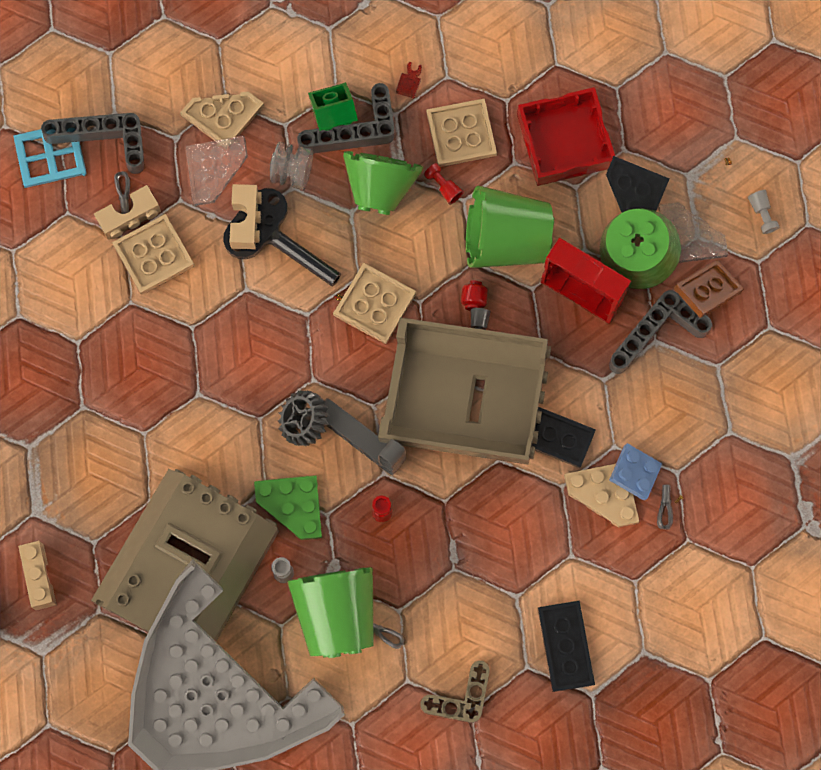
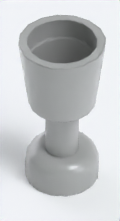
(761, 204)
(282, 570)

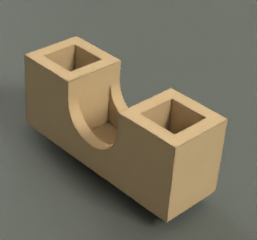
(143, 208)
(245, 234)
(37, 581)

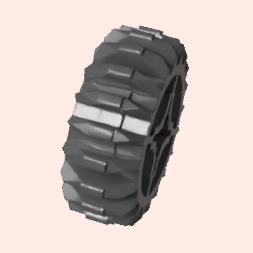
(309, 420)

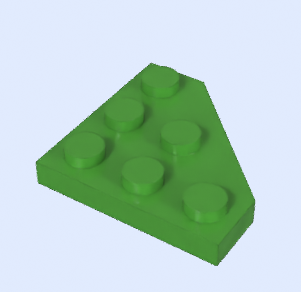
(292, 503)

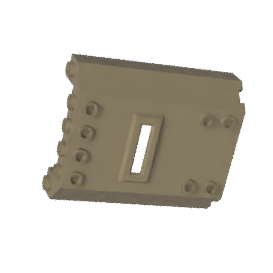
(436, 386)
(202, 518)

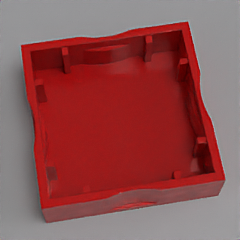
(565, 136)
(584, 280)

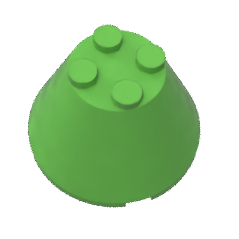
(379, 180)

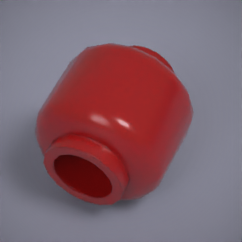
(474, 295)

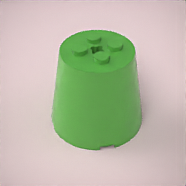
(507, 229)
(653, 259)
(335, 611)

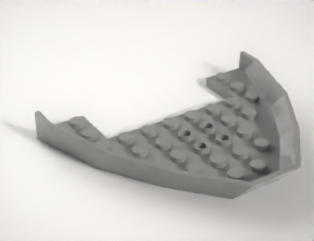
(200, 706)

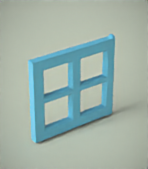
(50, 155)

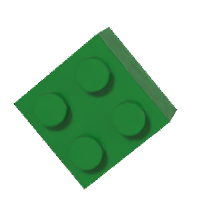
(333, 106)

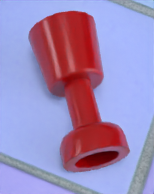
(448, 189)
(381, 508)

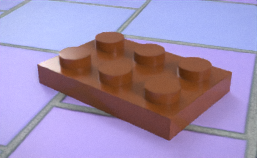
(708, 288)

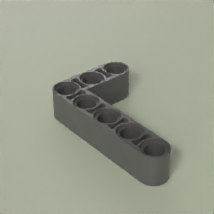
(355, 130)
(100, 133)
(653, 326)
(386, 455)

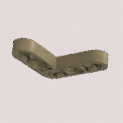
(461, 705)

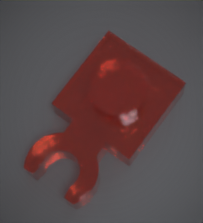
(409, 83)

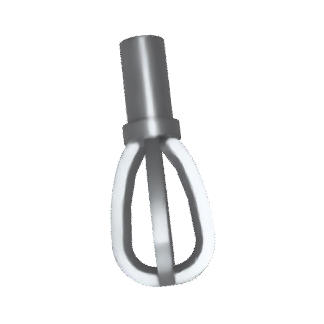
(123, 198)
(665, 502)
(377, 631)

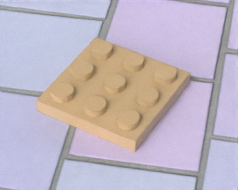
(461, 132)
(153, 254)
(374, 303)

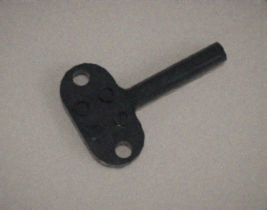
(271, 219)

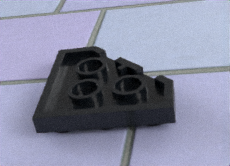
(635, 185)

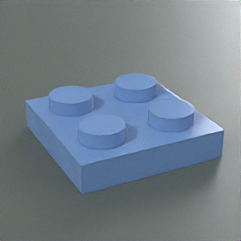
(635, 472)

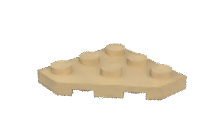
(222, 115)
(602, 496)

